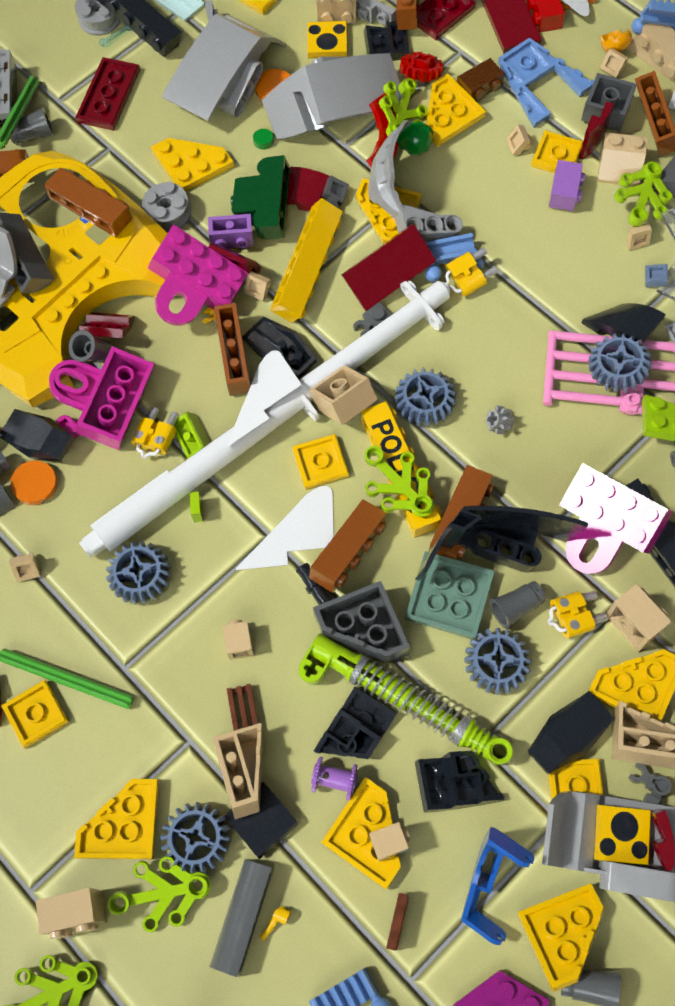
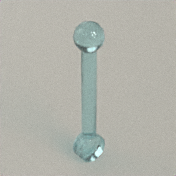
(103, 42)

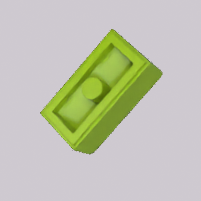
(190, 434)

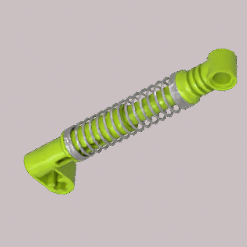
(400, 694)

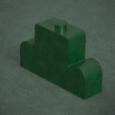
(264, 197)

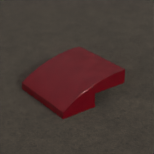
(596, 131)
(305, 187)
(241, 261)
(108, 324)
(665, 844)

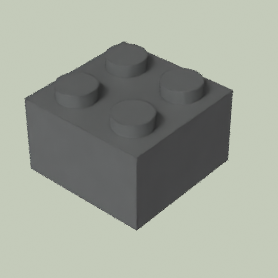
(611, 90)

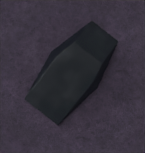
(272, 336)
(36, 436)
(570, 733)

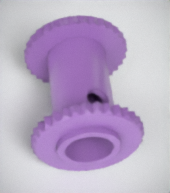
(338, 778)

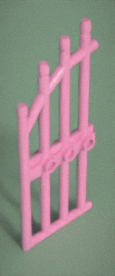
(628, 401)

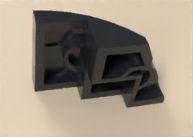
(627, 319)
(357, 726)
(454, 782)

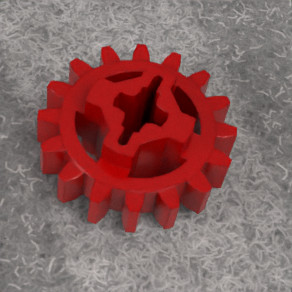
(421, 66)

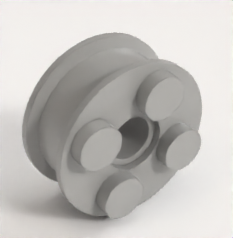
(95, 17)
(170, 196)

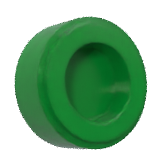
(263, 139)

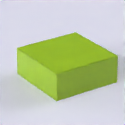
(196, 507)

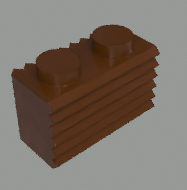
(481, 79)

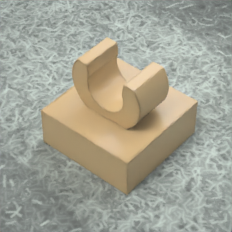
(614, 62)
(519, 140)
(638, 236)
(257, 286)
(25, 567)

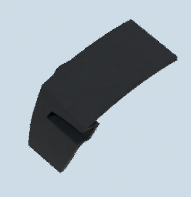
(506, 528)

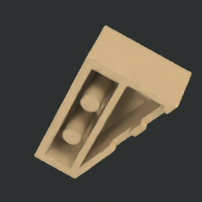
(656, 48)
(642, 738)
(241, 767)

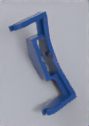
(502, 845)

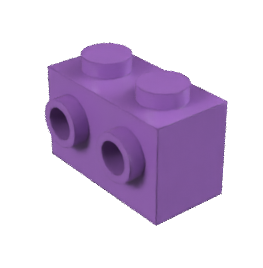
(566, 184)
(231, 231)

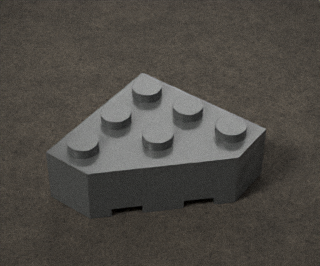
(364, 623)

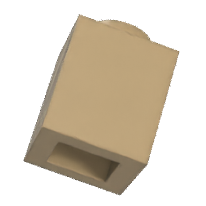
(238, 639)
(390, 841)

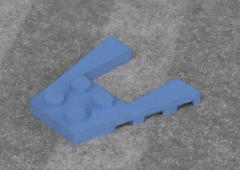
(530, 63)

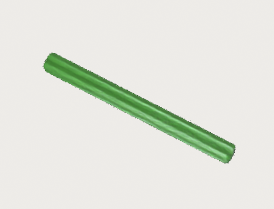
(18, 110)
(66, 678)

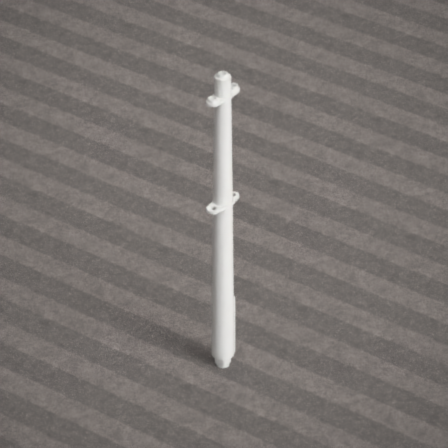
(174, 485)

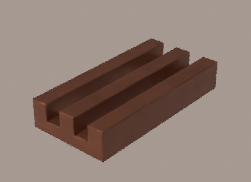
(239, 691)
(397, 922)

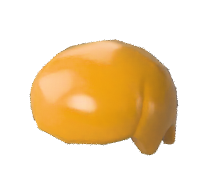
(616, 40)

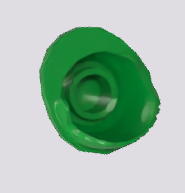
(416, 138)

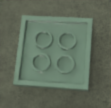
(450, 596)

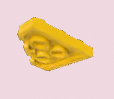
(451, 110)
(191, 162)
(380, 220)
(641, 683)
(123, 825)
(349, 835)
(563, 933)

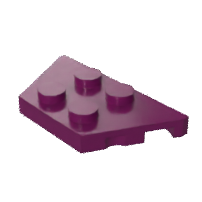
(502, 991)

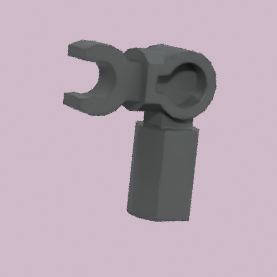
(658, 785)

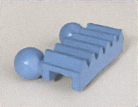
(655, 13)
(447, 250)
(352, 992)

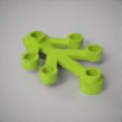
(406, 89)
(651, 174)
(400, 485)
(164, 893)
(53, 990)

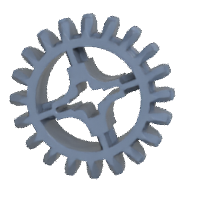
(620, 362)
(432, 388)
(119, 573)
(506, 659)
(200, 827)

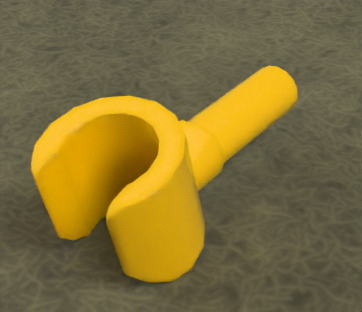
(211, 313)
(280, 915)

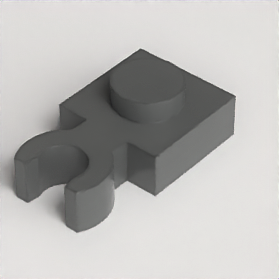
(335, 191)
(372, 318)

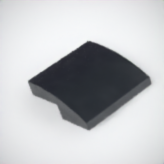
(386, 40)
(265, 828)

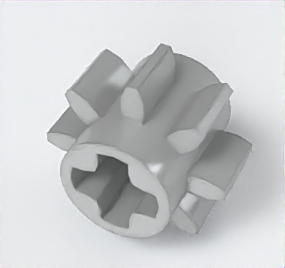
(500, 420)

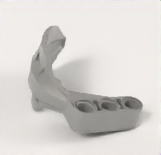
(382, 192)

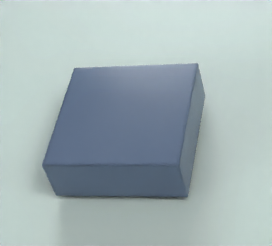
(656, 275)

